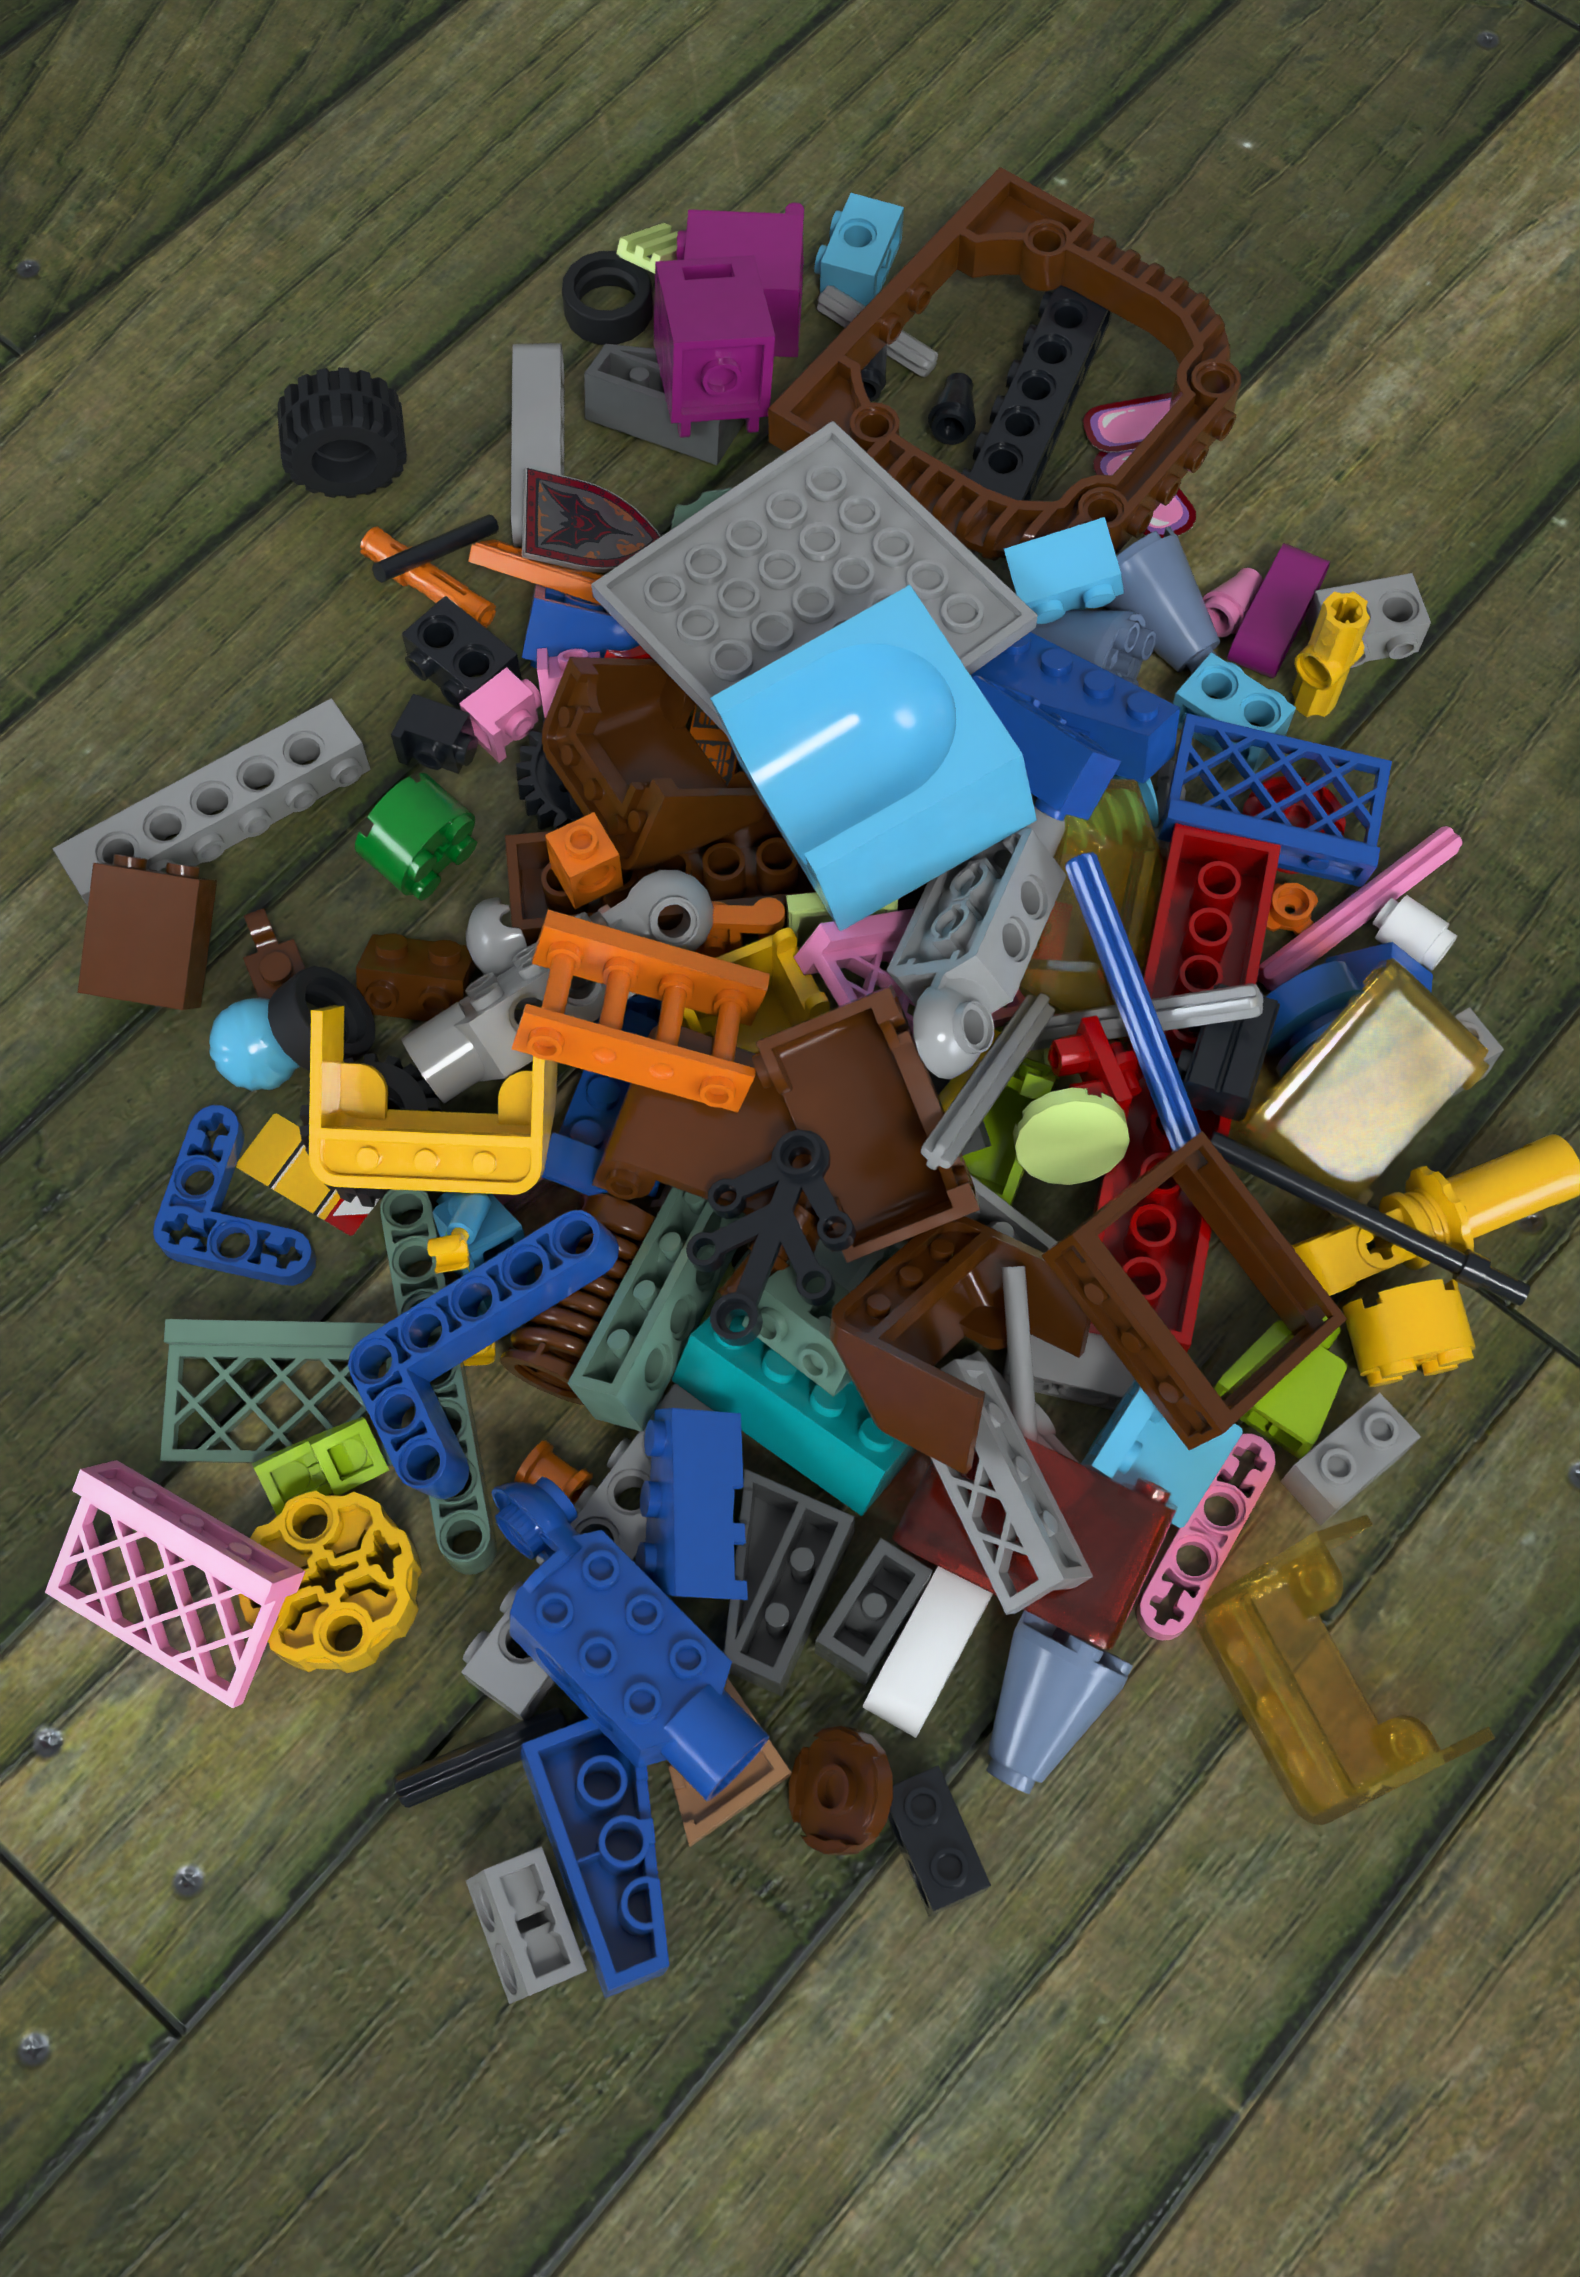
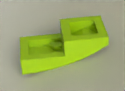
(322, 1463)

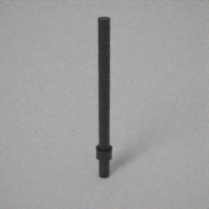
(1467, 1268)

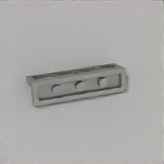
(1024, 1495)

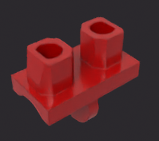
(1101, 1065)

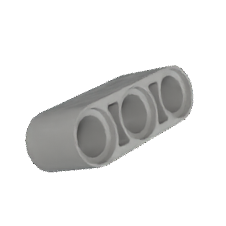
(1092, 1379)

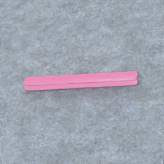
(1359, 908)

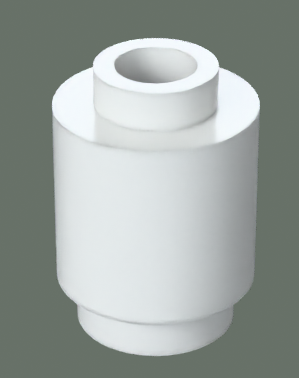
(1415, 931)

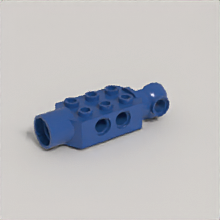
(622, 1645)

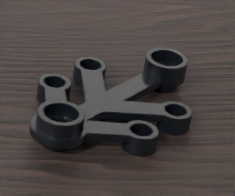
(771, 1228)

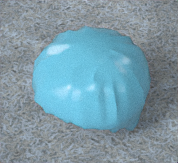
(246, 1047)

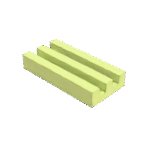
(650, 241)

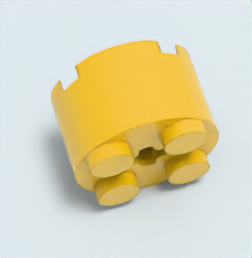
(1408, 1330)

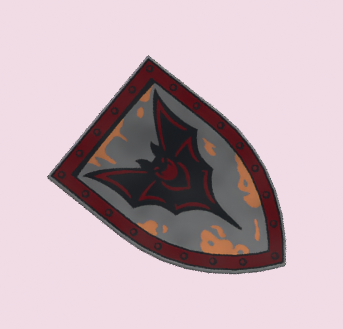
(579, 523)

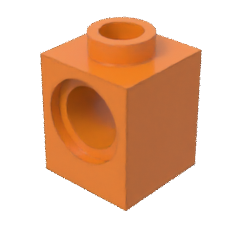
(584, 860)

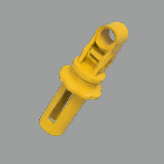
(1449, 1211)

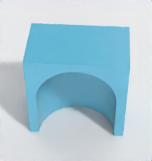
(877, 757)

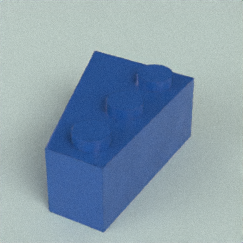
(1062, 766)
(692, 1503)

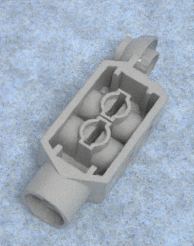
(975, 943)
(477, 1033)

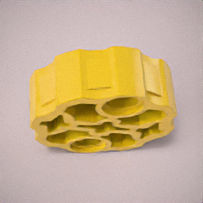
(312, 1616)

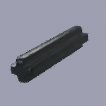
(473, 1759)

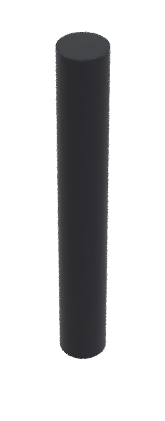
(435, 548)

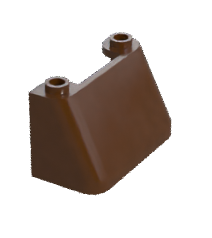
(630, 759)
(873, 1103)
(694, 1143)

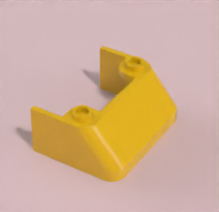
(374, 1147)

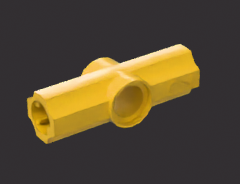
(1330, 653)

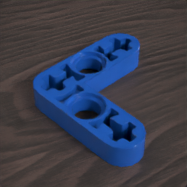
(203, 1210)

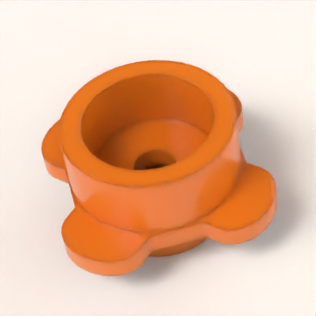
(1296, 897)

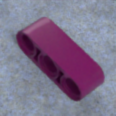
(1278, 610)

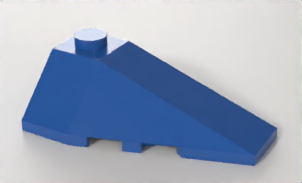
(568, 623)

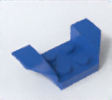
(589, 1121)

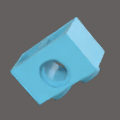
(860, 247)

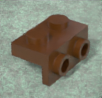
(413, 976)

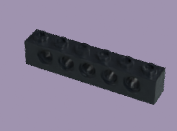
(1039, 394)

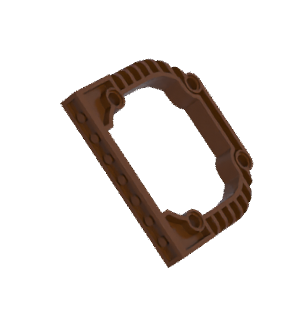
(1049, 244)

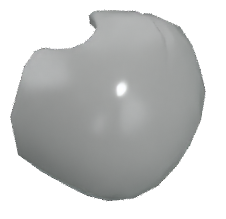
(490, 941)

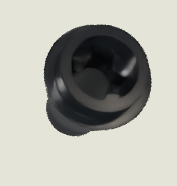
(953, 413)

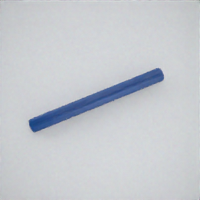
(1132, 998)

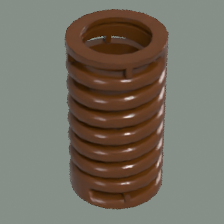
(582, 1311)

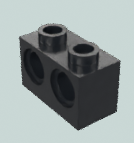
(467, 651)
(935, 1842)

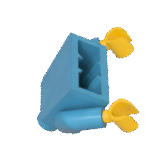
(471, 1233)

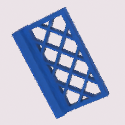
(1301, 849)

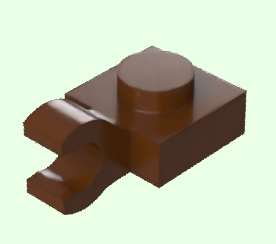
(274, 961)

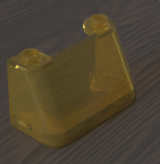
(1366, 1084)

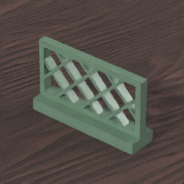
(247, 1342)

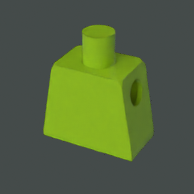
(1300, 1402)

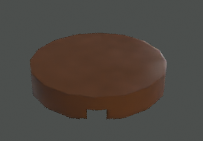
(841, 1791)

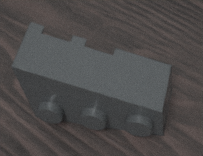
(629, 396)
(789, 1568)

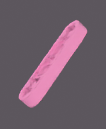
(1210, 1538)

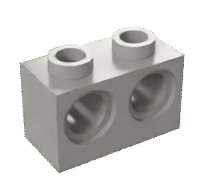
(1395, 612)
(1350, 1459)
(525, 1925)

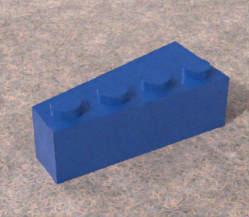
(1117, 713)
(605, 1849)

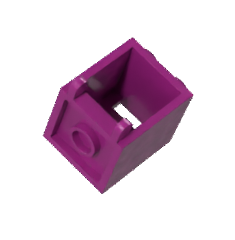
(778, 251)
(713, 340)

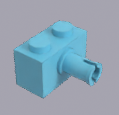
(1066, 570)

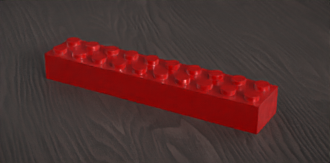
(1202, 934)

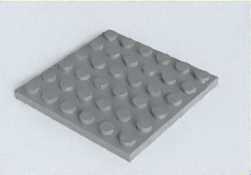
(795, 558)

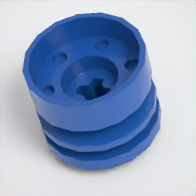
(1308, 1008)

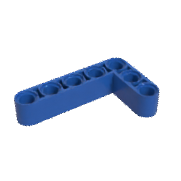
(463, 1336)

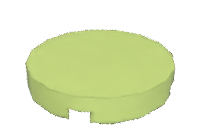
(1071, 1136)

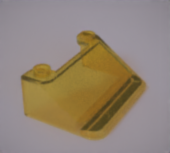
(1123, 839)

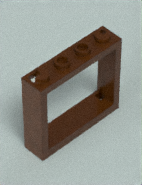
(1139, 1333)

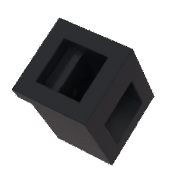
(434, 735)

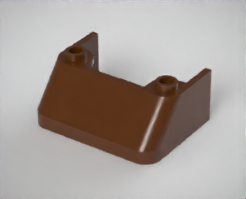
(920, 1309)

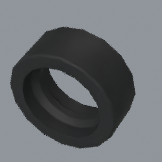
(607, 326)
(322, 988)

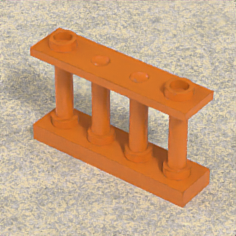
(655, 971)

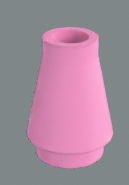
(1232, 600)

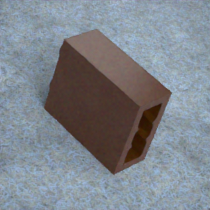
(147, 933)

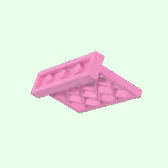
(861, 951)
(179, 1532)

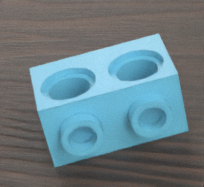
(1239, 703)

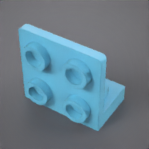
(1144, 1445)

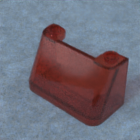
(1112, 1523)

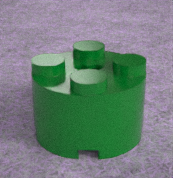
(417, 835)

